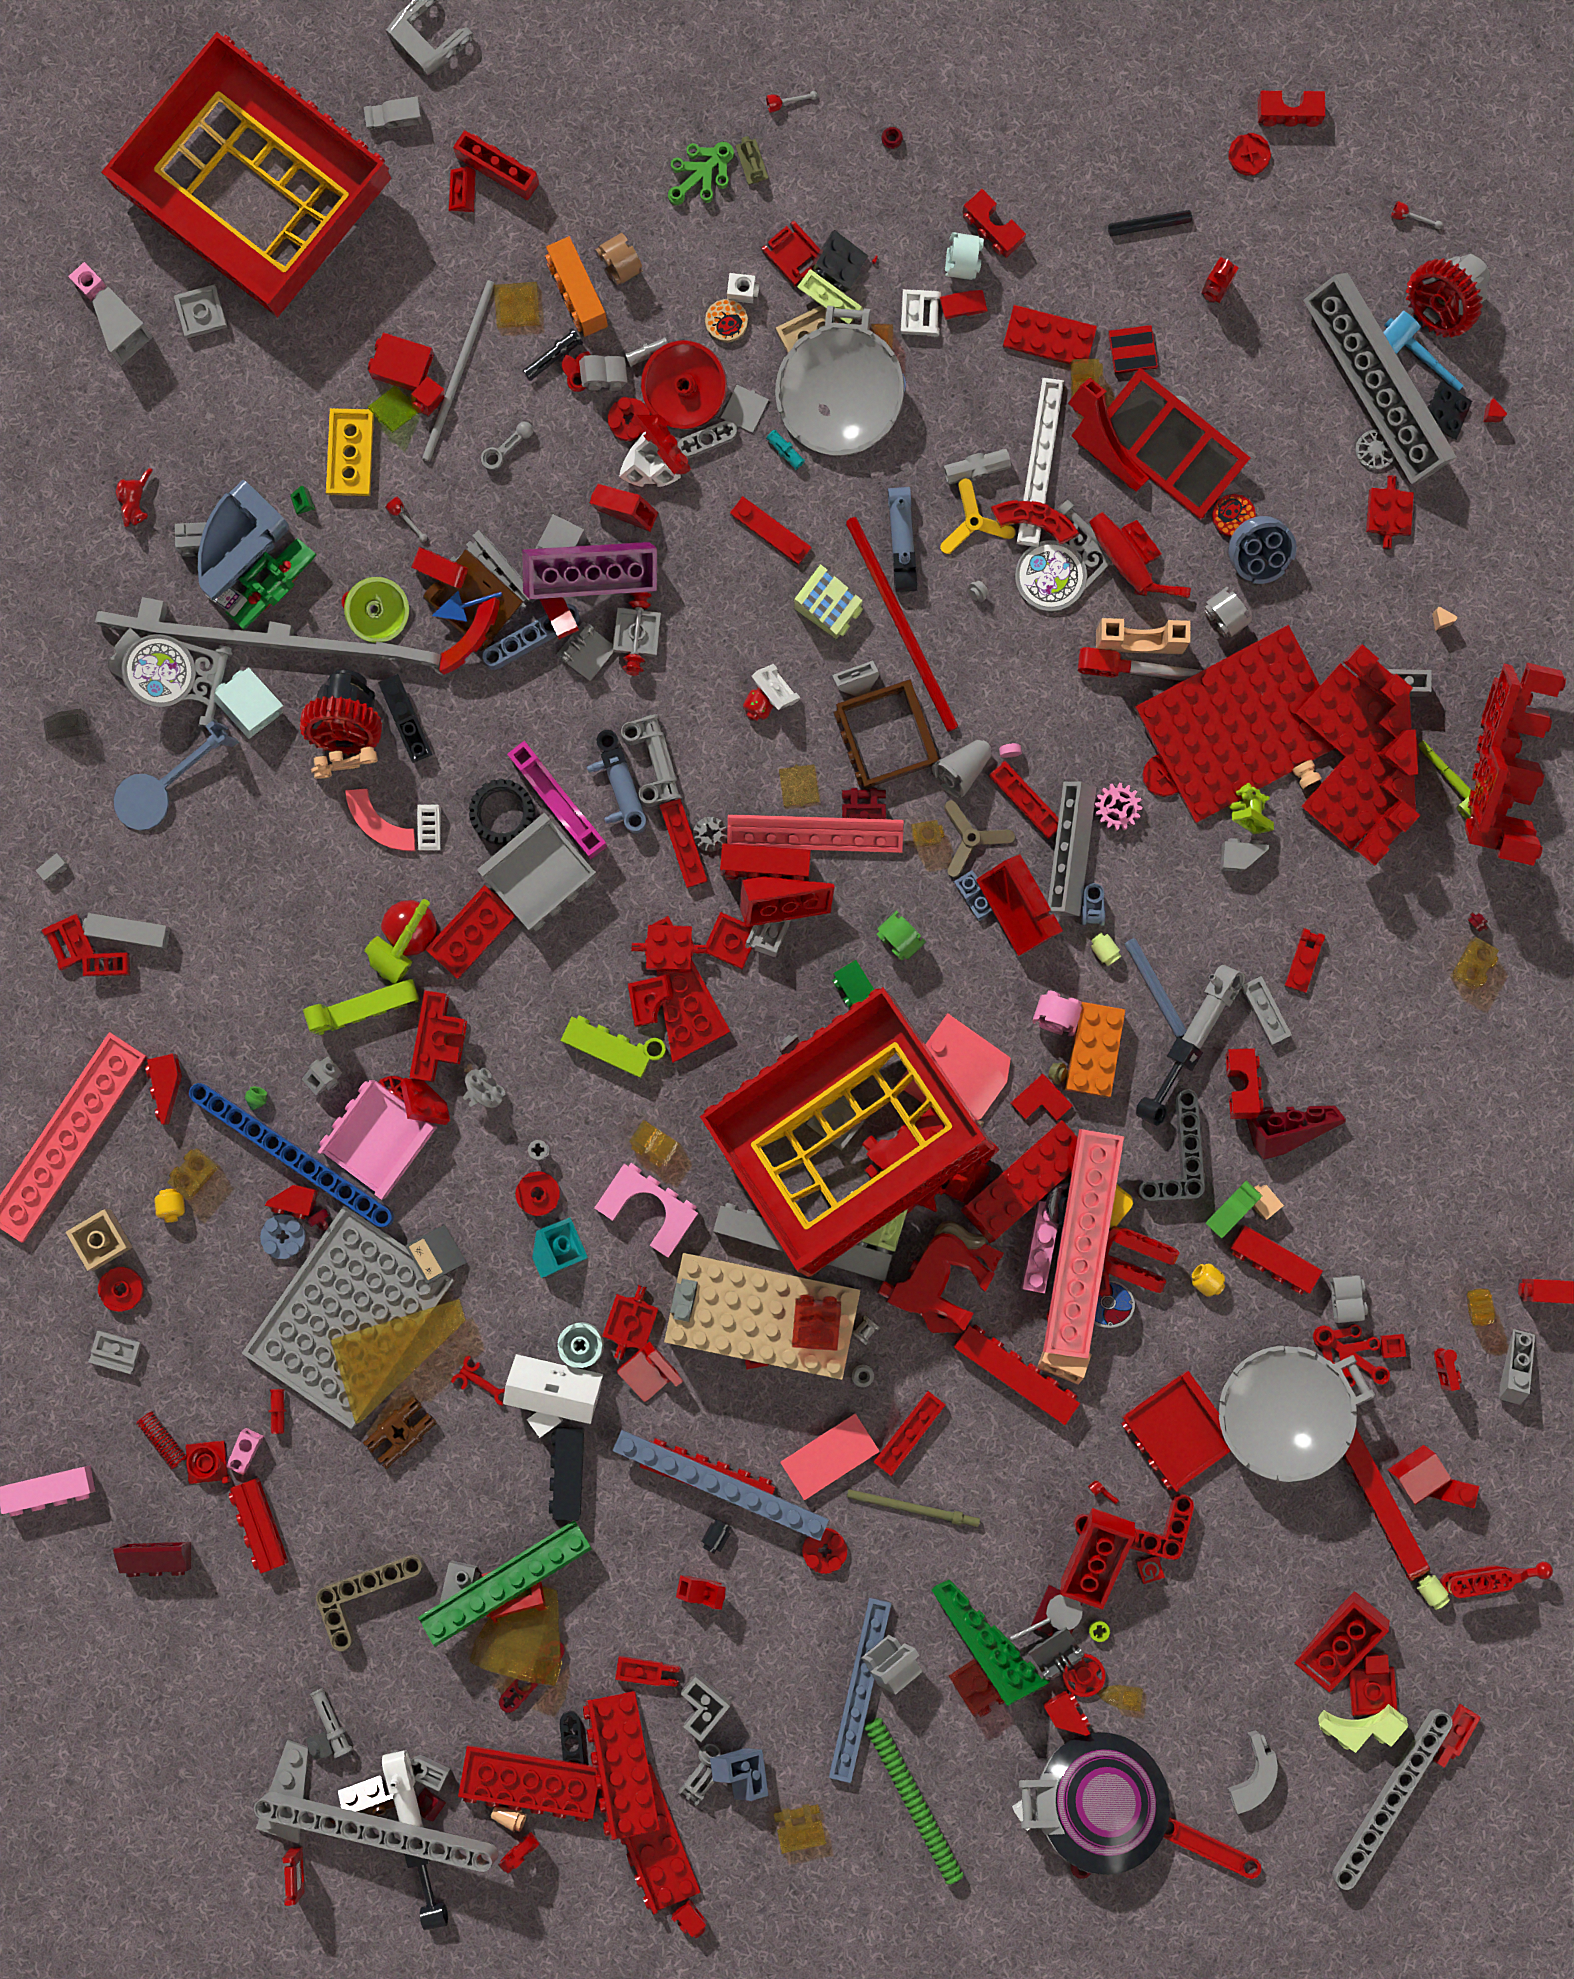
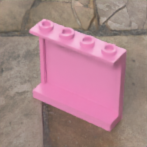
(376, 1138)

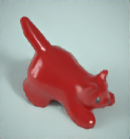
(130, 494)

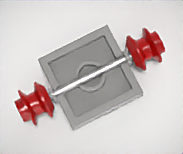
(636, 633)

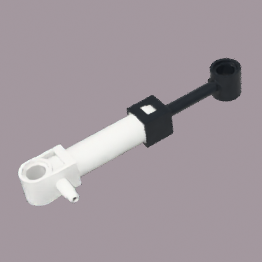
(401, 1783)

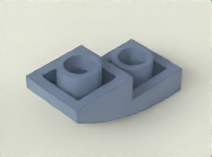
(973, 895)

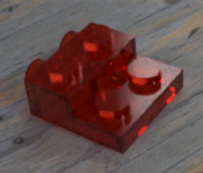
(816, 1323)
(975, 1688)

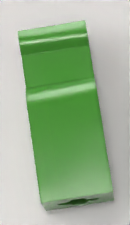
(1234, 1209)

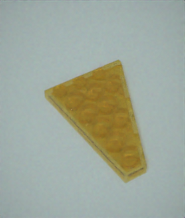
(384, 1355)

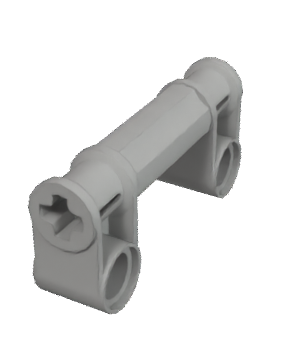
(660, 759)

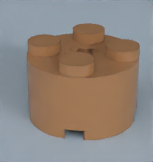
(619, 258)

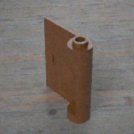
(473, 589)

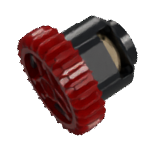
(342, 715)

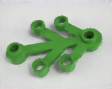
(703, 170)

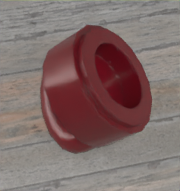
(319, 1219)

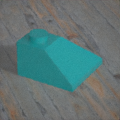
(557, 1248)

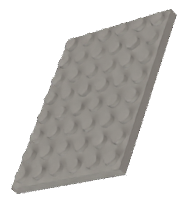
(344, 1286)

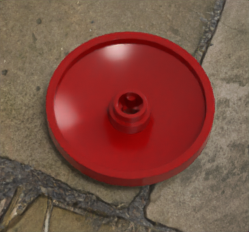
(665, 378)

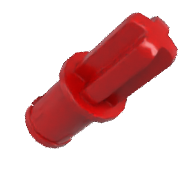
(277, 1411)

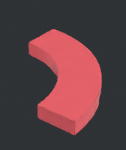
(375, 826)

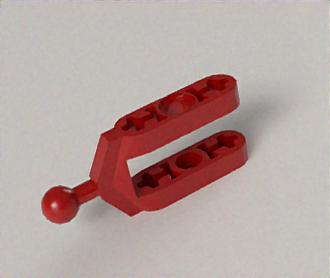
(1141, 1244)
(1504, 1575)

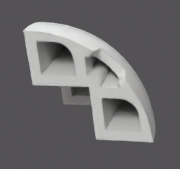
(646, 466)

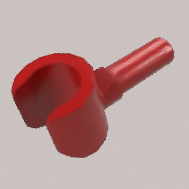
(1097, 1488)

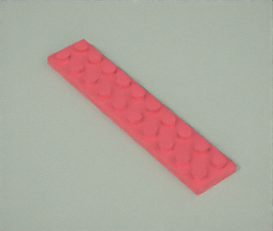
(68, 1135)
(1083, 1244)

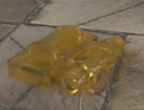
(801, 1835)

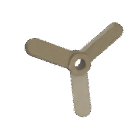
(981, 837)

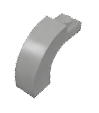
(1260, 1784)

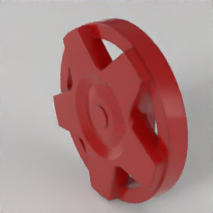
(1084, 1676)

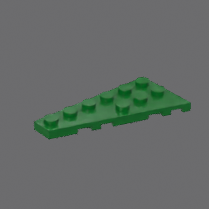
(990, 1647)

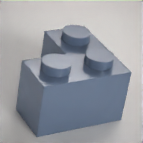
(745, 1772)

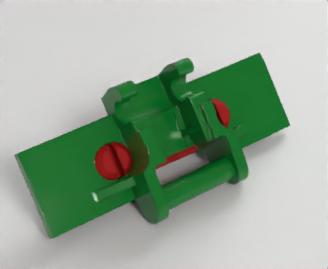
(279, 582)

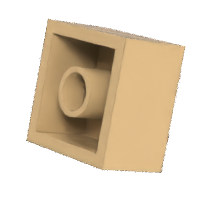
(99, 1239)

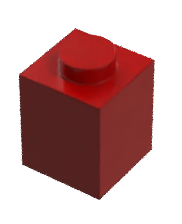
(427, 396)

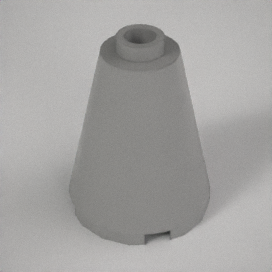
(962, 767)

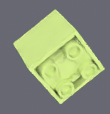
(887, 1235)

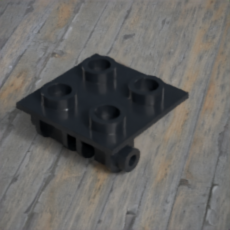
(1449, 409)

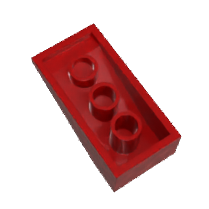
(780, 899)
(1343, 1641)

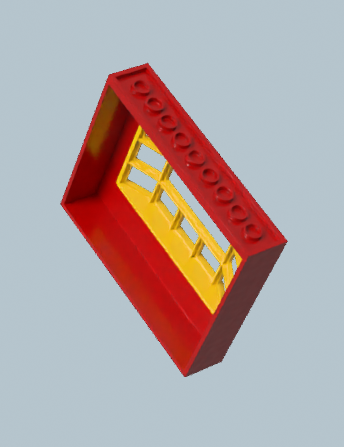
(286, 123)
(810, 1081)

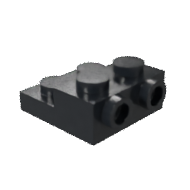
(839, 261)

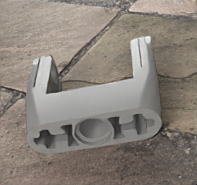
(413, 44)

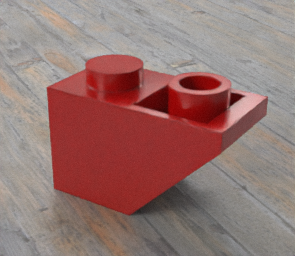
(294, 1199)
(1065, 1715)

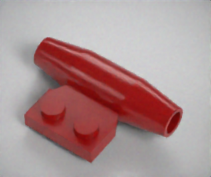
(1127, 549)

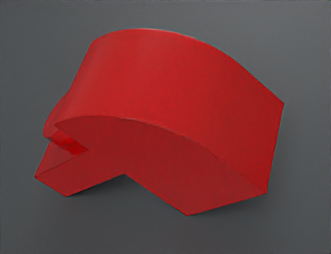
(701, 1591)

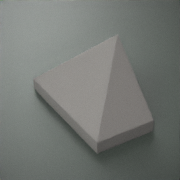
(857, 680)

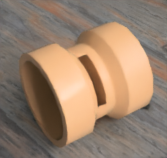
(1306, 773)

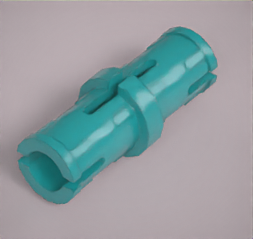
(785, 449)

